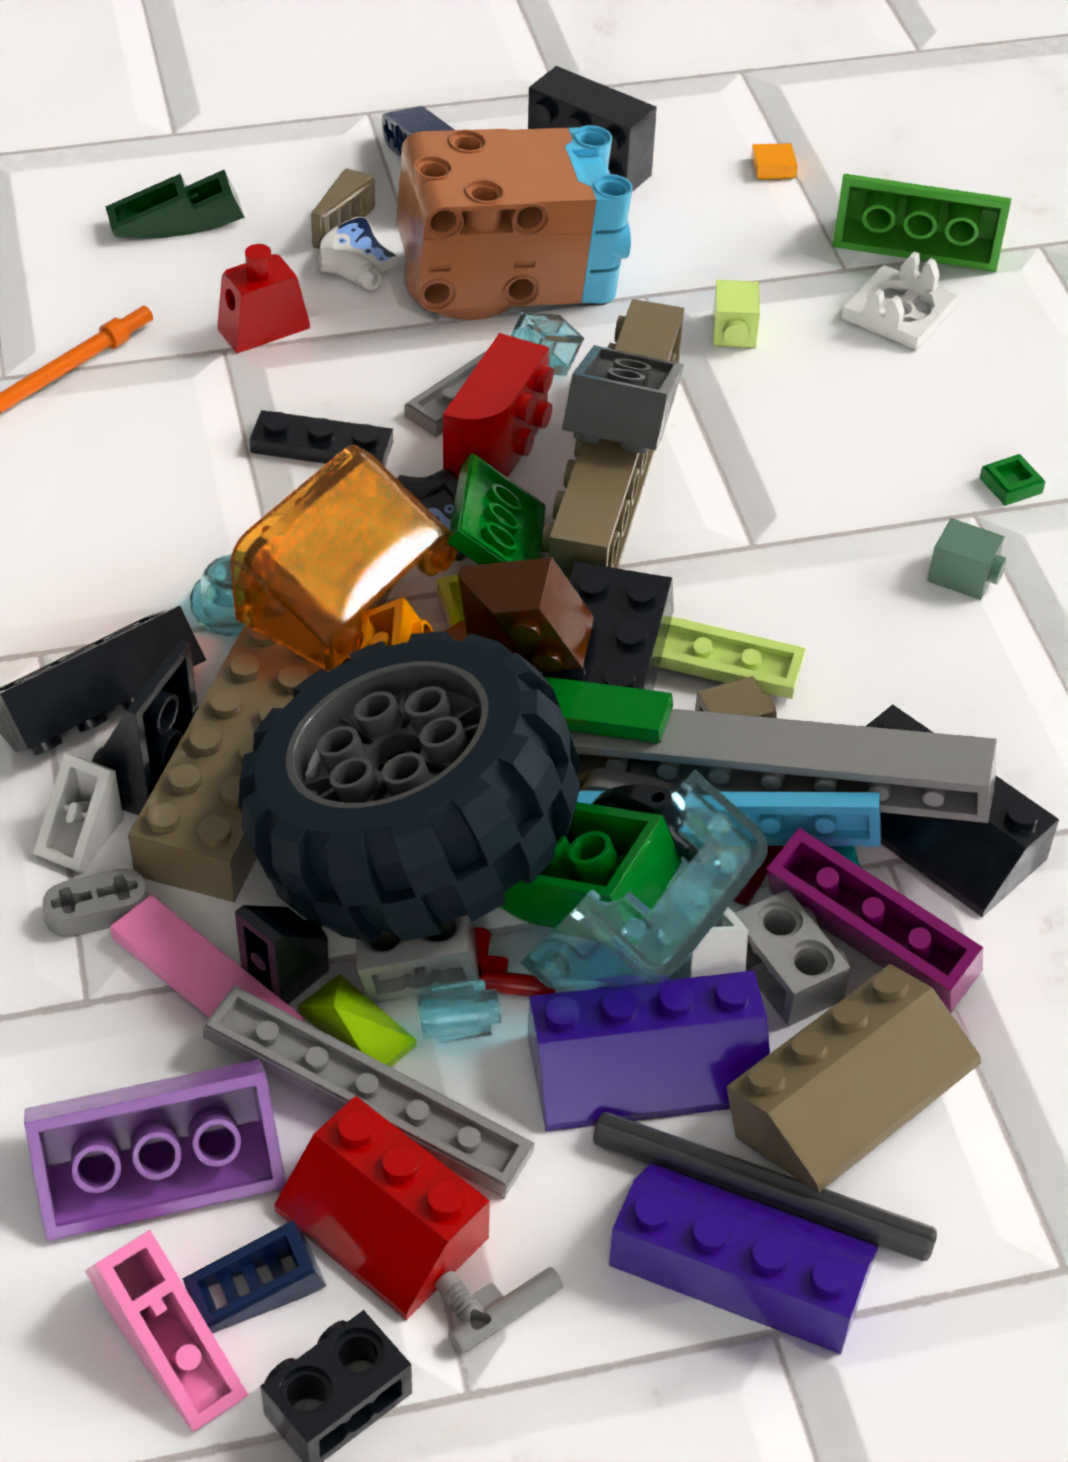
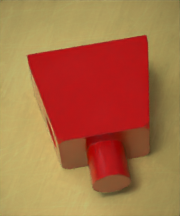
(260, 301)

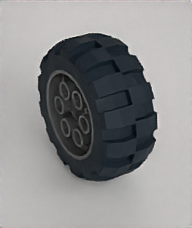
(410, 786)

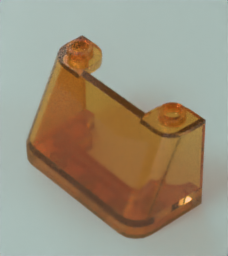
(332, 555)

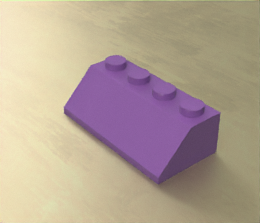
(154, 1149)

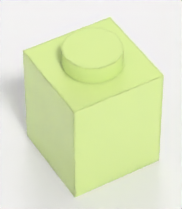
(736, 313)

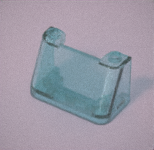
(641, 946)

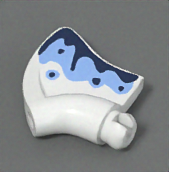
(355, 254)

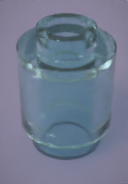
(458, 1011)

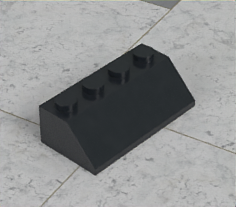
(90, 681)
(969, 858)

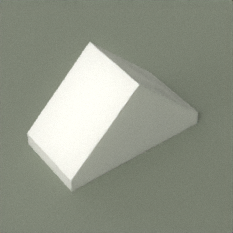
(79, 813)

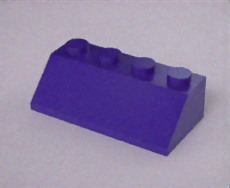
(645, 1048)
(742, 1256)

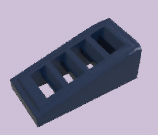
(262, 1297)

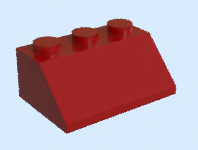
(383, 1207)

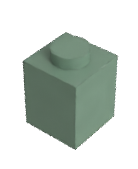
(967, 559)

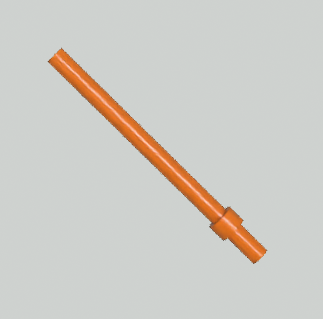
(110, 335)

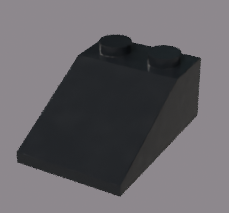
(151, 729)

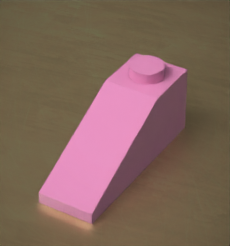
(166, 1330)

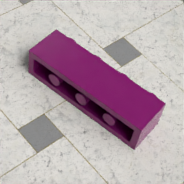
(876, 917)

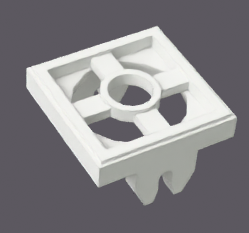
(886, 316)

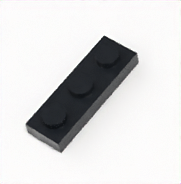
(316, 438)

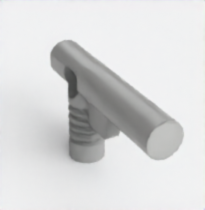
(491, 1306)

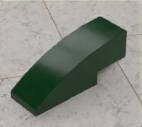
(176, 208)

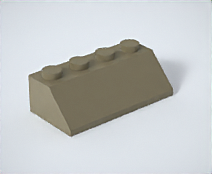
(851, 1078)

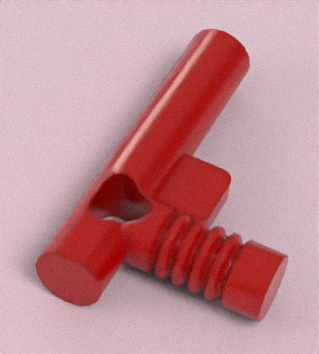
(495, 975)

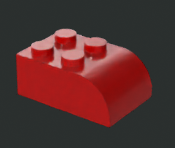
(499, 406)

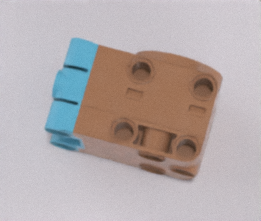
(511, 219)

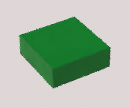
(1012, 479)

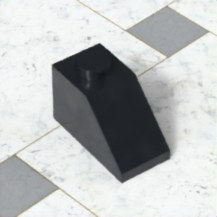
(281, 949)

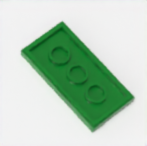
(494, 516)

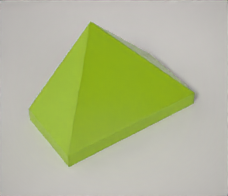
(355, 1020)

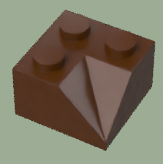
(528, 611)

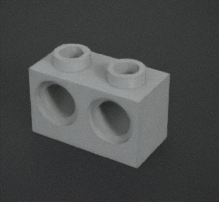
(793, 958)
(411, 967)

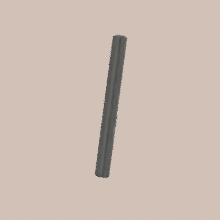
(766, 1186)

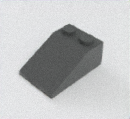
(621, 398)

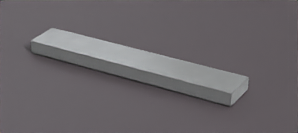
(338, 1072)

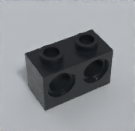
(348, 1398)

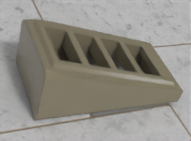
(347, 198)

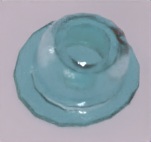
(213, 599)

